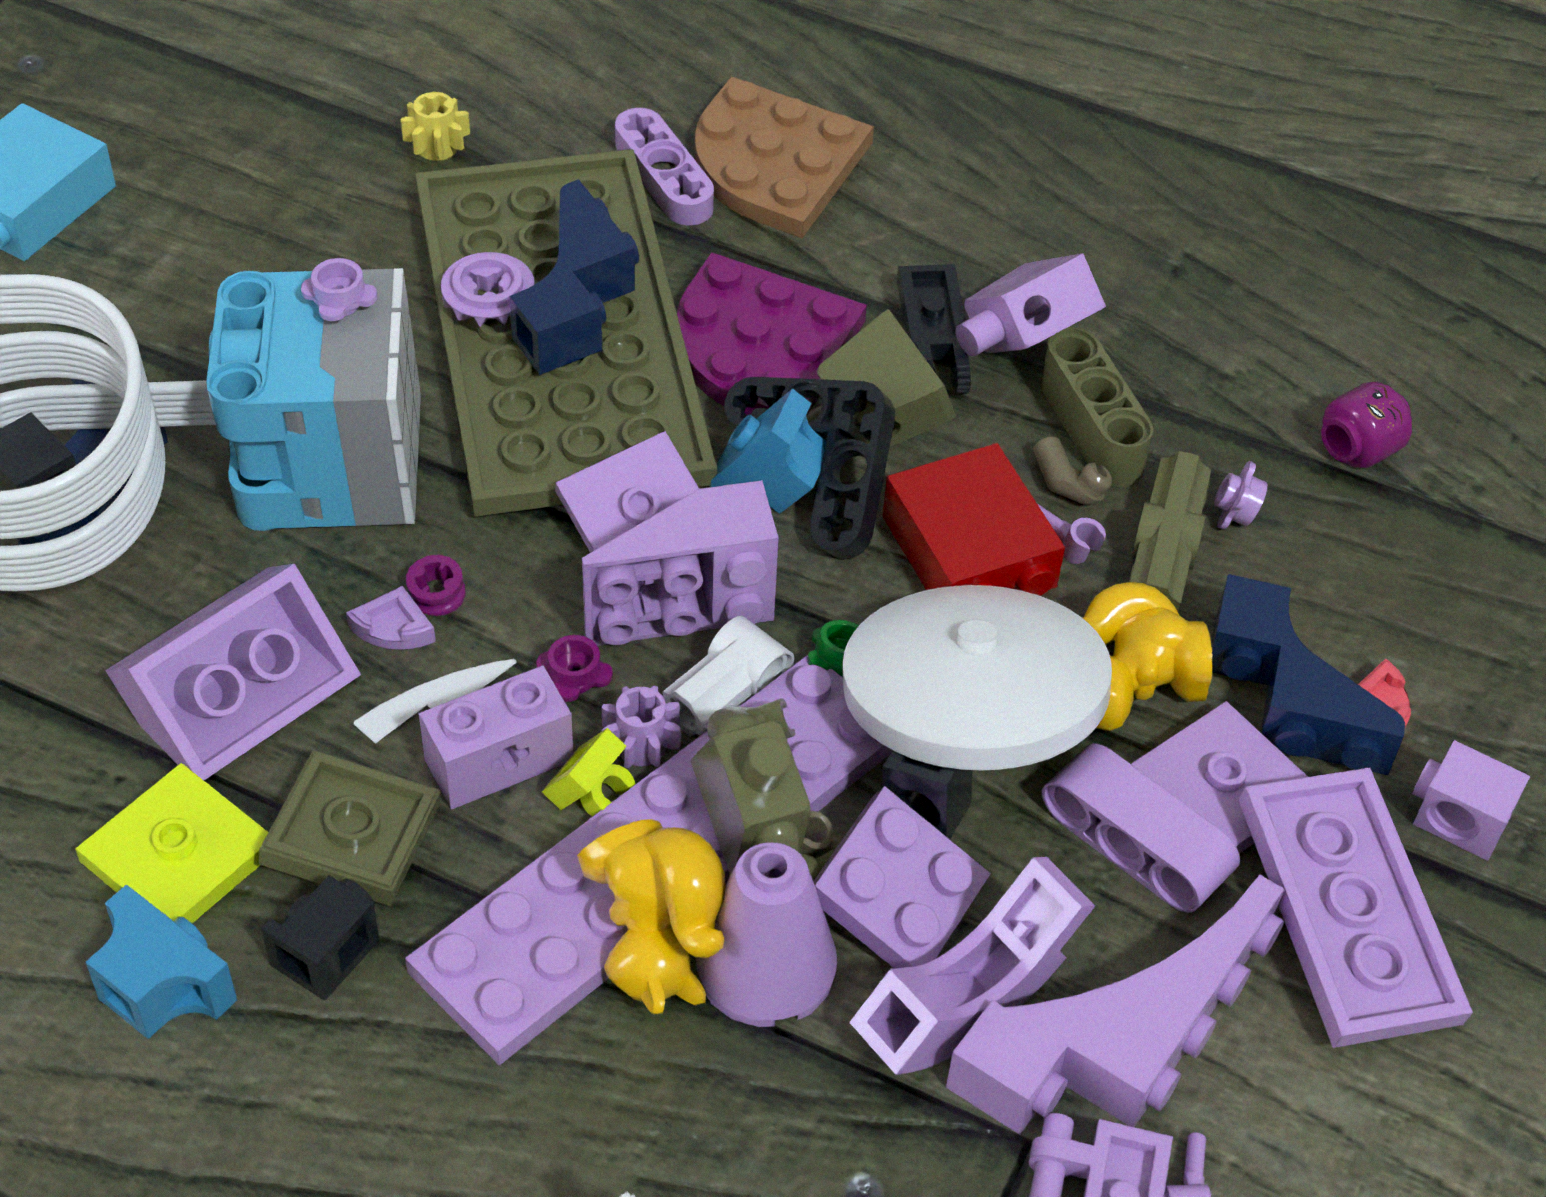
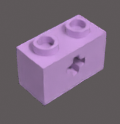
(496, 737)

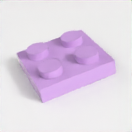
(898, 883)

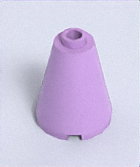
(776, 941)

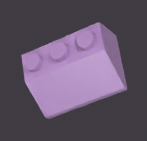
(235, 671)

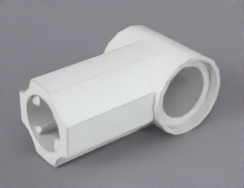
(736, 667)

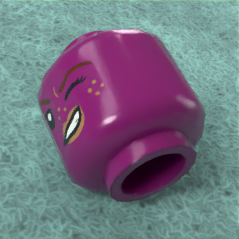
(1366, 425)

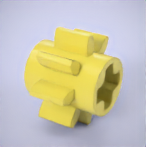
(435, 126)

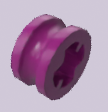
(435, 568)

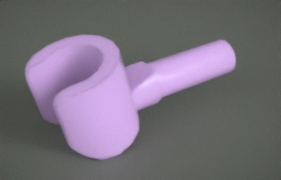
(1078, 537)
(1193, 1172)

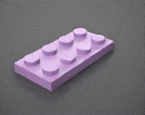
(1354, 908)

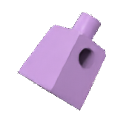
(1029, 305)

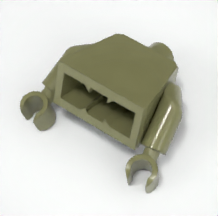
(753, 782)

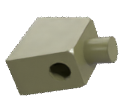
(893, 363)

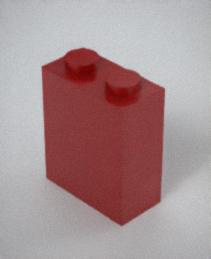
(972, 524)

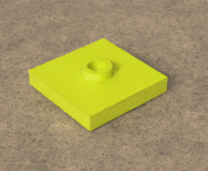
(176, 846)

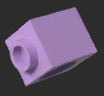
(1468, 798)

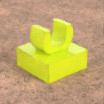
(587, 770)

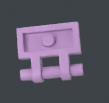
(1118, 1164)

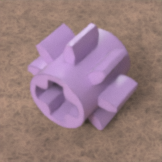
(643, 725)

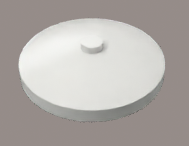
(977, 677)

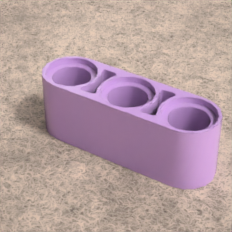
(1141, 827)

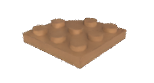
(776, 154)

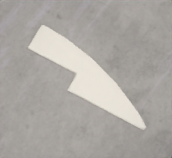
(394, 712)

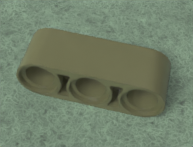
(1096, 405)

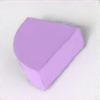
(392, 622)

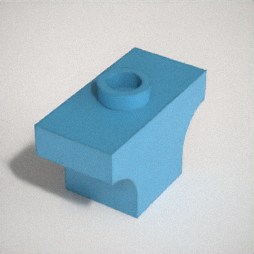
(774, 449)
(157, 967)

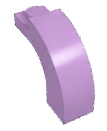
(928, 1008)

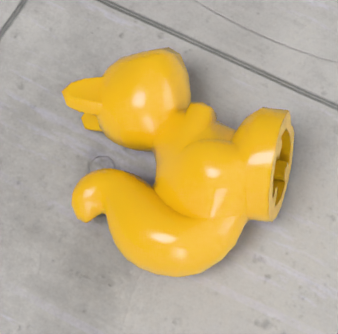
(1150, 648)
(668, 898)

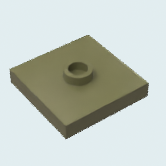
(350, 826)

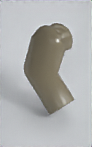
(1061, 478)

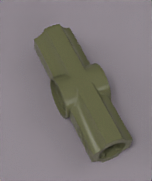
(1171, 525)

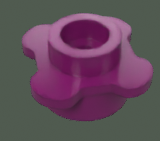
(575, 653)

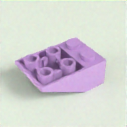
(685, 568)

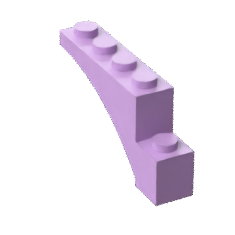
(1117, 1039)

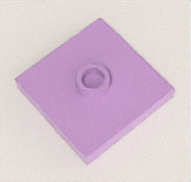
(625, 490)
(1212, 766)

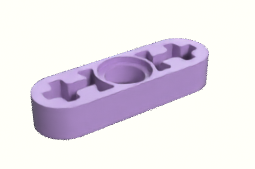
(664, 185)

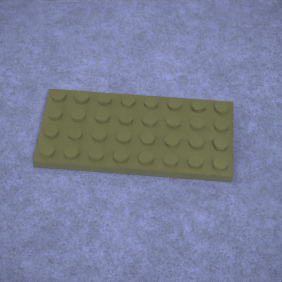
(534, 428)

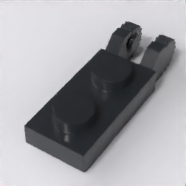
(930, 315)

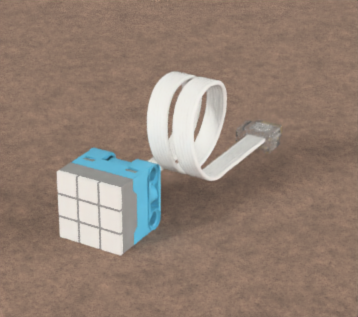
(310, 408)

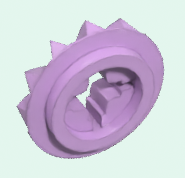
(484, 272)

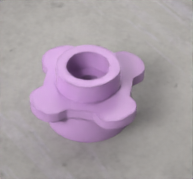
(338, 289)
(1240, 497)

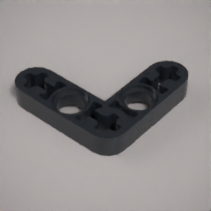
(843, 442)

